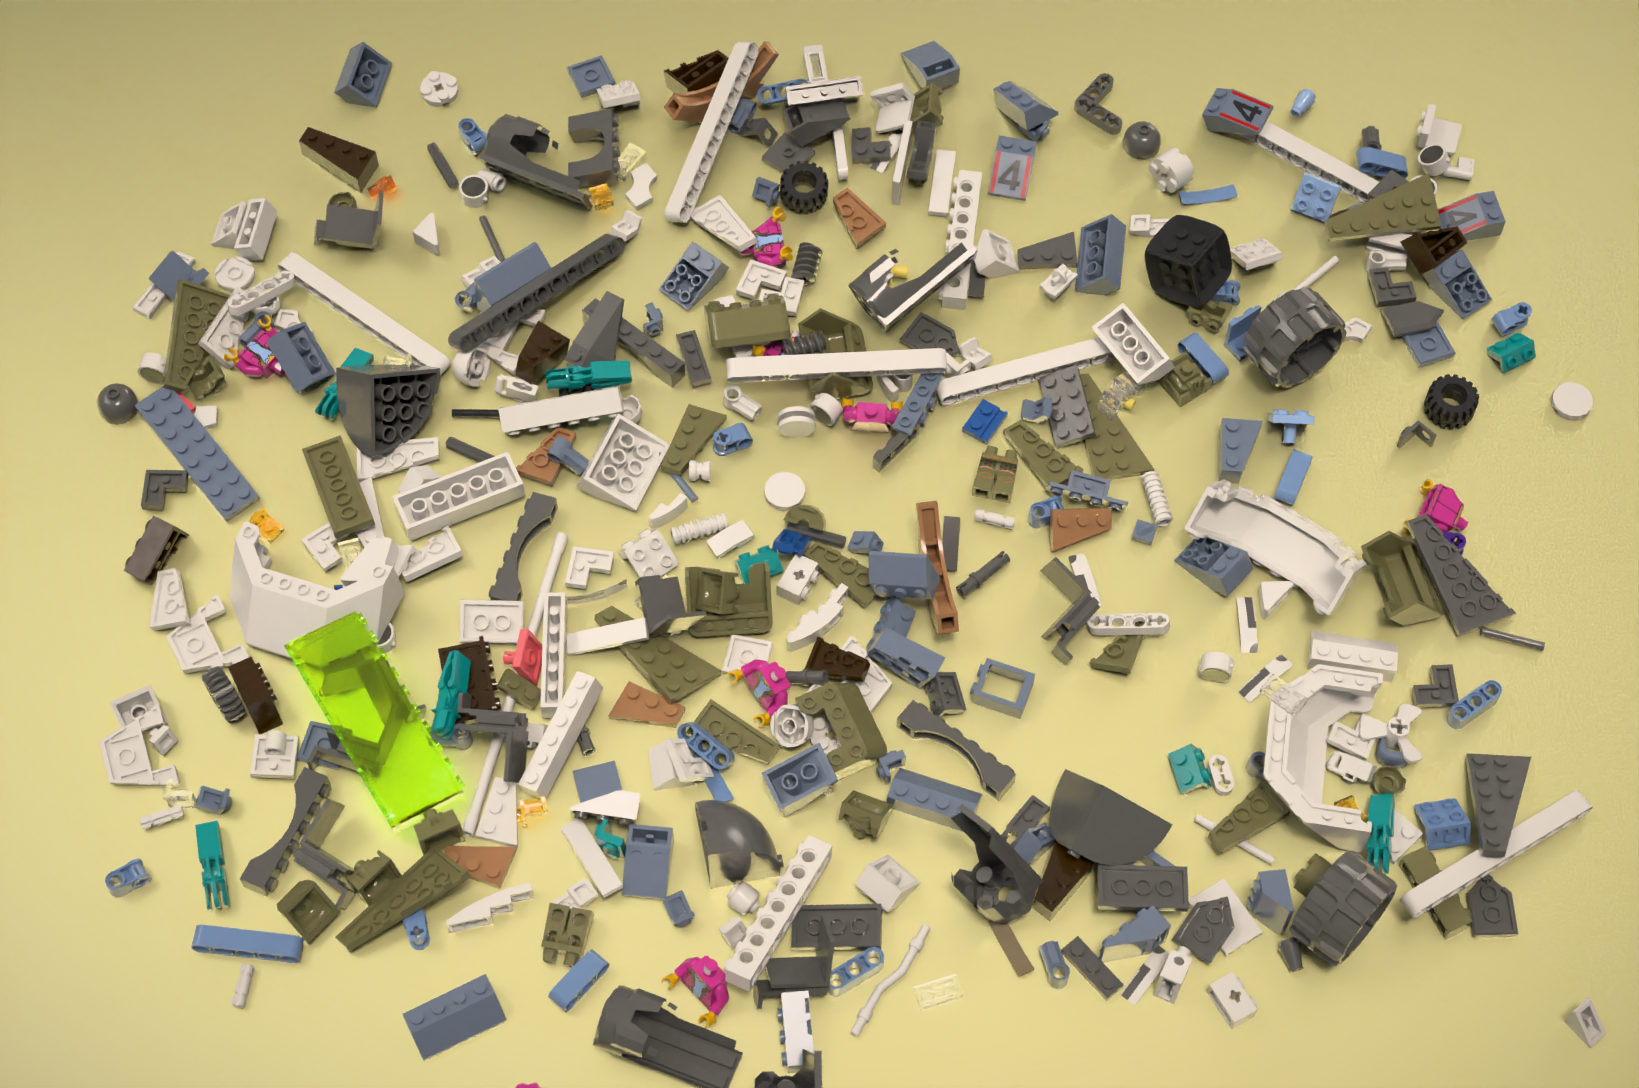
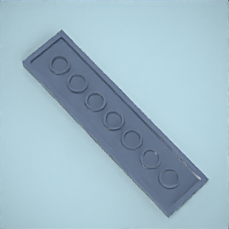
(197, 452)

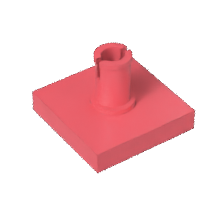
(527, 657)

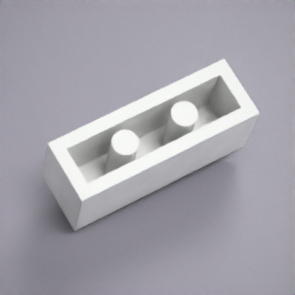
(255, 229)

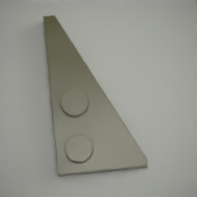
(1120, 654)

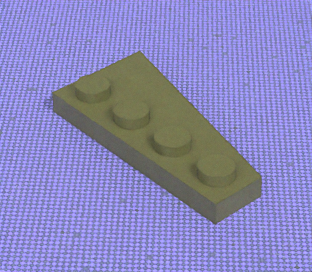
(691, 436)
(1039, 455)
(843, 570)
(735, 733)
(1252, 815)

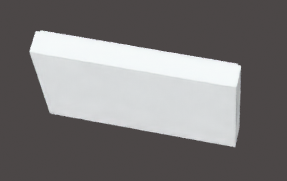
(493, 619)
(1245, 926)

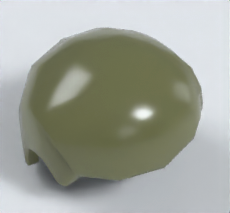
(343, 199)
(1389, 781)

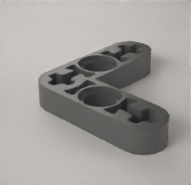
(1093, 106)

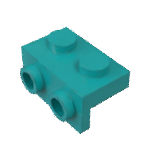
(1512, 351)
(764, 554)
(1190, 768)
(608, 843)

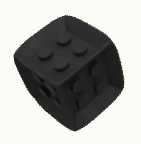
(1188, 260)

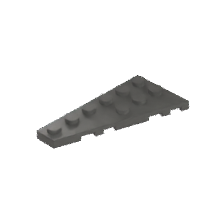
(1458, 583)
(1496, 793)

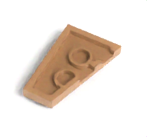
(858, 217)
(539, 465)
(1074, 525)
(646, 706)
(483, 863)

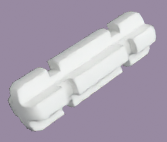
(994, 518)
(161, 817)
(242, 986)

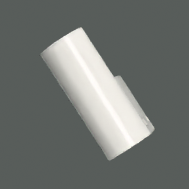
(1463, 170)

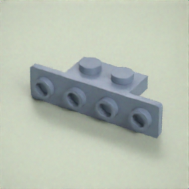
(918, 403)
(1088, 488)
(894, 616)

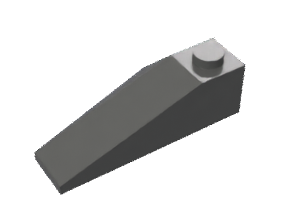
(599, 334)

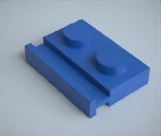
(984, 421)
(790, 542)

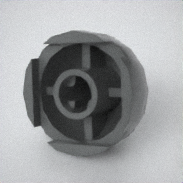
(1142, 140)
(117, 403)

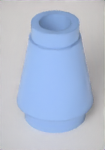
(1303, 101)

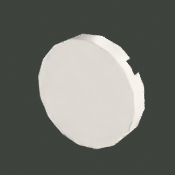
(234, 274)
(1572, 400)
(784, 491)

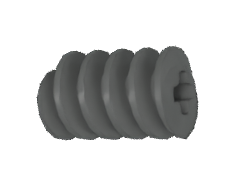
(807, 263)
(806, 345)

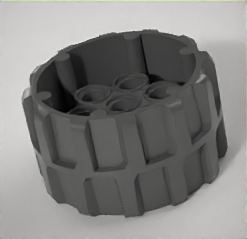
(1294, 337)
(1342, 908)

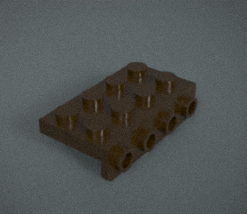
(480, 682)

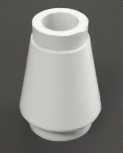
(495, 180)

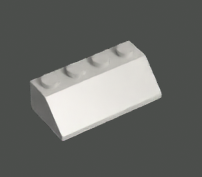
(1133, 346)
(1353, 654)

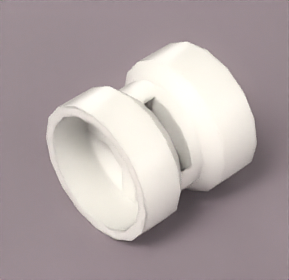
(699, 470)

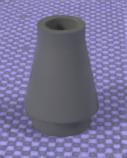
(1291, 953)

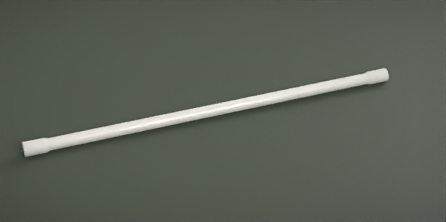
(473, 815)

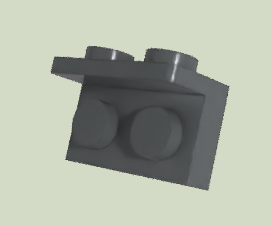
(945, 694)

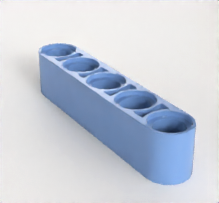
(247, 943)

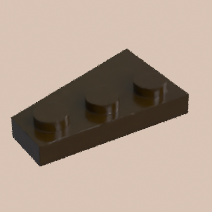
(837, 662)

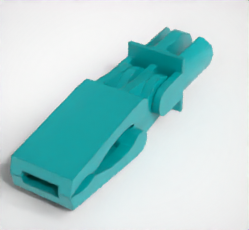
(599, 375)
(329, 404)
(451, 683)
(1382, 818)
(211, 854)

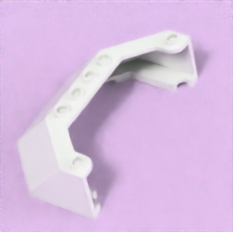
(1278, 540)
(282, 607)
(1298, 750)

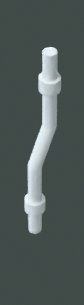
(866, 1013)

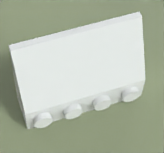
(623, 464)

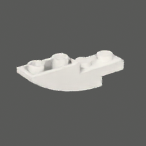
(819, 623)

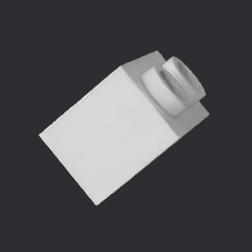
(797, 579)
(1233, 1012)

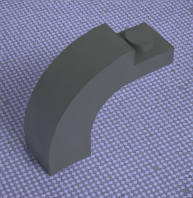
(922, 150)

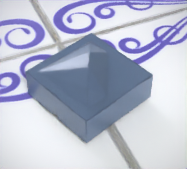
(1144, 532)

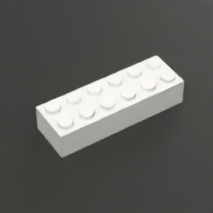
(458, 496)

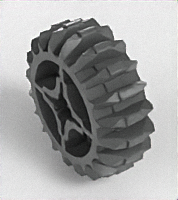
(223, 694)

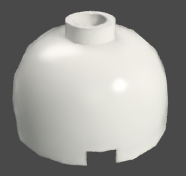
(471, 366)
(791, 726)

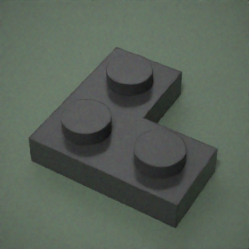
(867, 151)
(1386, 291)
(158, 483)
(1441, 691)

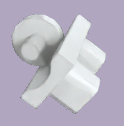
(1058, 282)

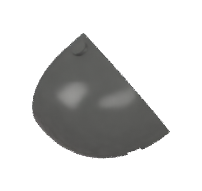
(385, 403)
(1102, 822)
(735, 844)

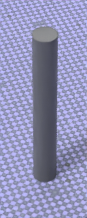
(491, 238)
(1512, 638)

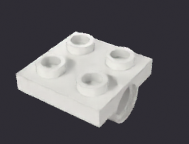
(622, 93)
(1256, 254)
(274, 755)

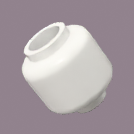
(743, 898)

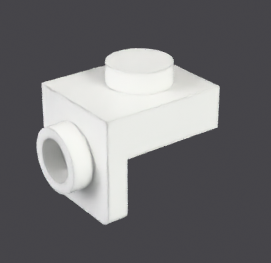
(628, 226)
(972, 351)
(955, 368)

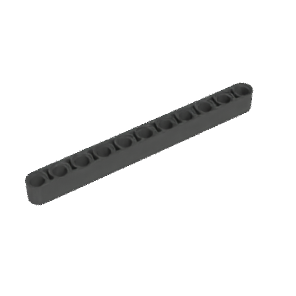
(536, 292)

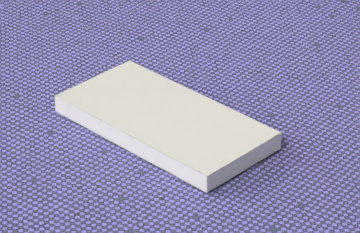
(901, 164)

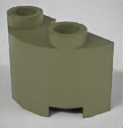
(1210, 315)
(207, 379)
(809, 513)
(1308, 878)

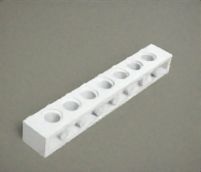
(961, 230)
(746, 974)

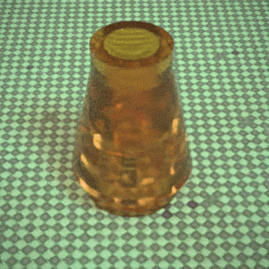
(385, 183)

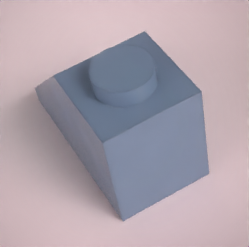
(1035, 843)

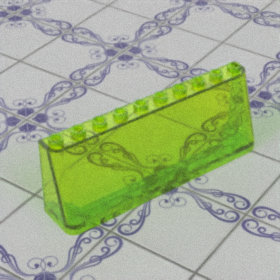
(375, 720)

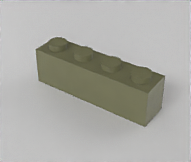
(1449, 915)

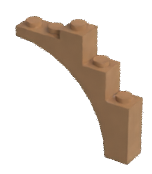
(694, 104)
(930, 543)

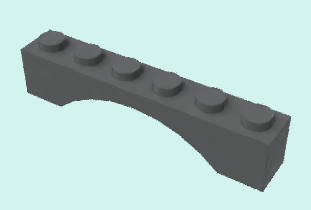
(660, 360)
(537, 516)
(922, 724)
(264, 870)

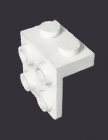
(895, 106)
(1437, 131)
(649, 554)

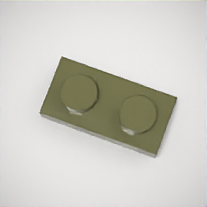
(519, 689)

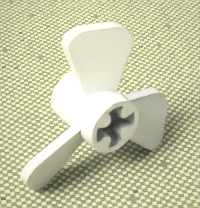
(1393, 732)

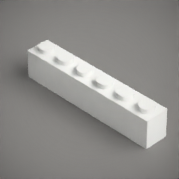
(561, 409)
(553, 652)
(560, 735)

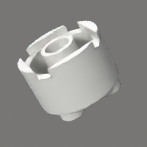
(1171, 170)

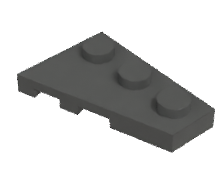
(1049, 253)

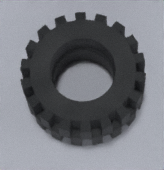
(808, 174)
(1455, 389)

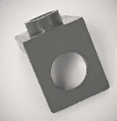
(758, 126)
(1416, 429)

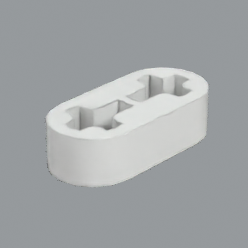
(1225, 773)

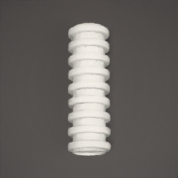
(1156, 498)
(699, 528)

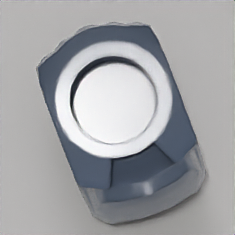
(1389, 757)

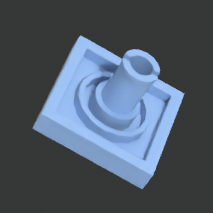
(1316, 197)
(1290, 421)

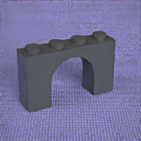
(604, 166)

